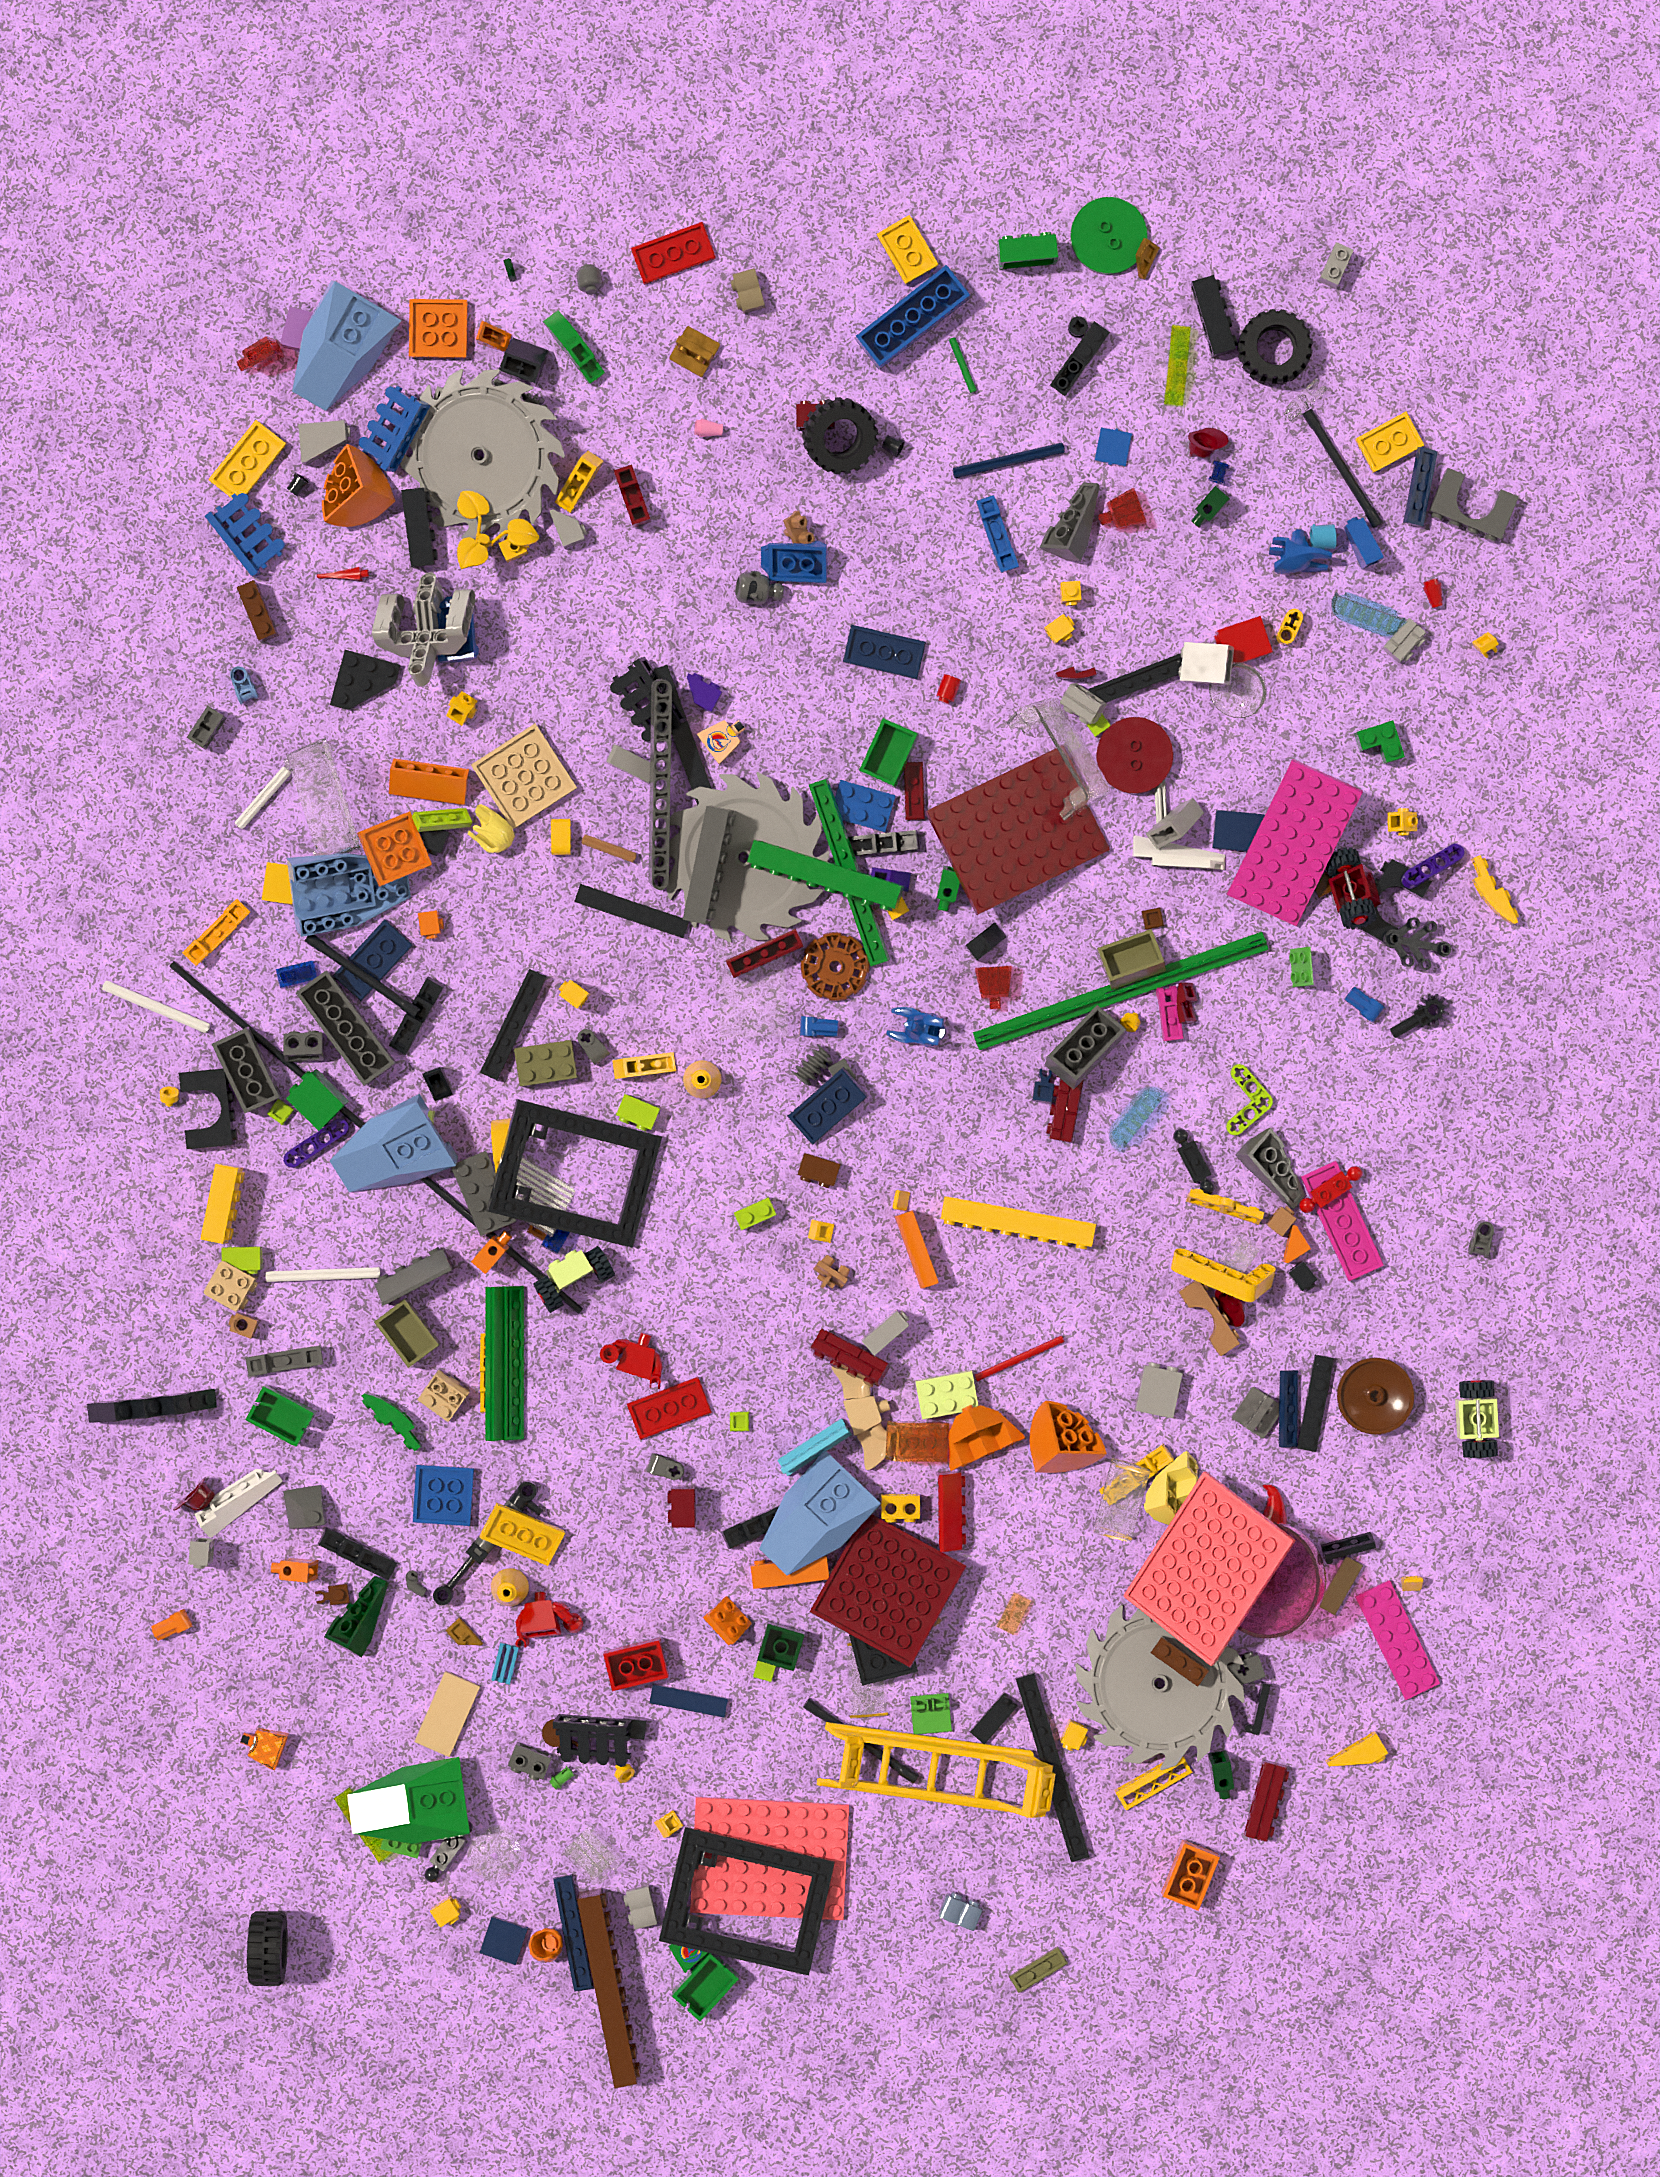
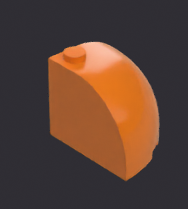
(355, 490)
(1062, 1440)

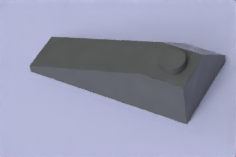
(1073, 530)
(1268, 1162)

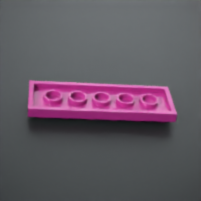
(1344, 1227)
(1397, 1639)

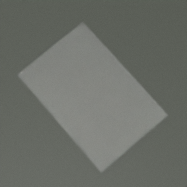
(755, 1001)

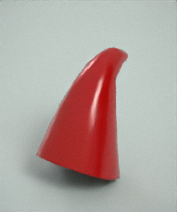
(1275, 1506)

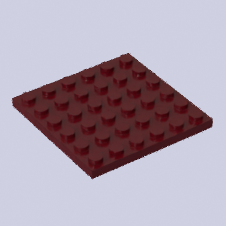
(888, 1589)

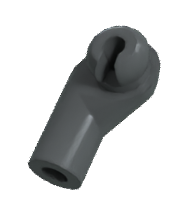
(413, 1584)

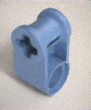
(243, 686)

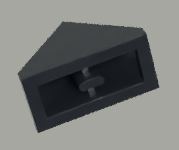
(437, 1083)

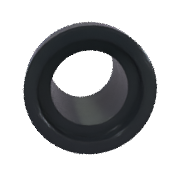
(893, 445)
(298, 484)

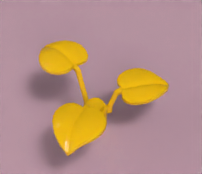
(475, 552)

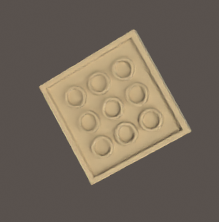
(524, 776)

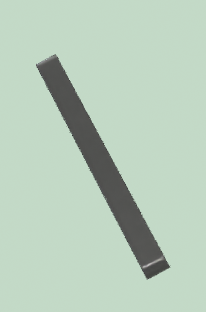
(655, 775)

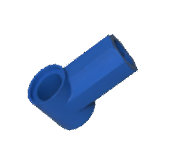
(1367, 1006)
(813, 1026)

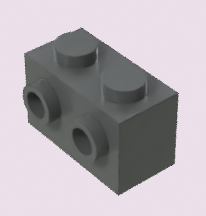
(529, 1761)

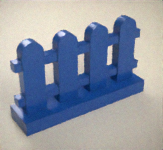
(403, 433)
(249, 543)

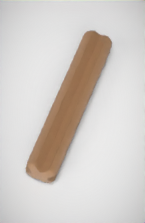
(609, 848)

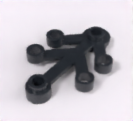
(1414, 943)

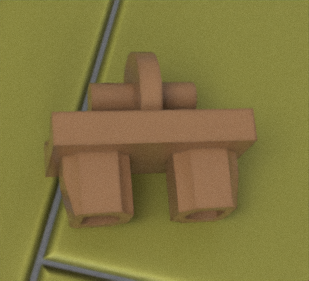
(797, 529)
(830, 1276)

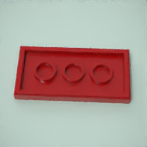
(673, 253)
(669, 1408)

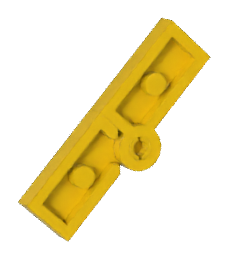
(1225, 1206)

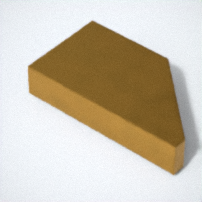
(1145, 257)
(463, 1634)

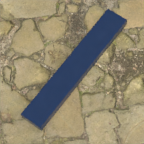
(573, 1932)

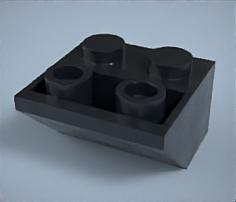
(523, 362)

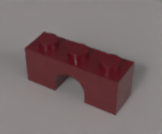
(632, 496)

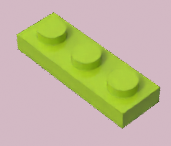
(442, 819)

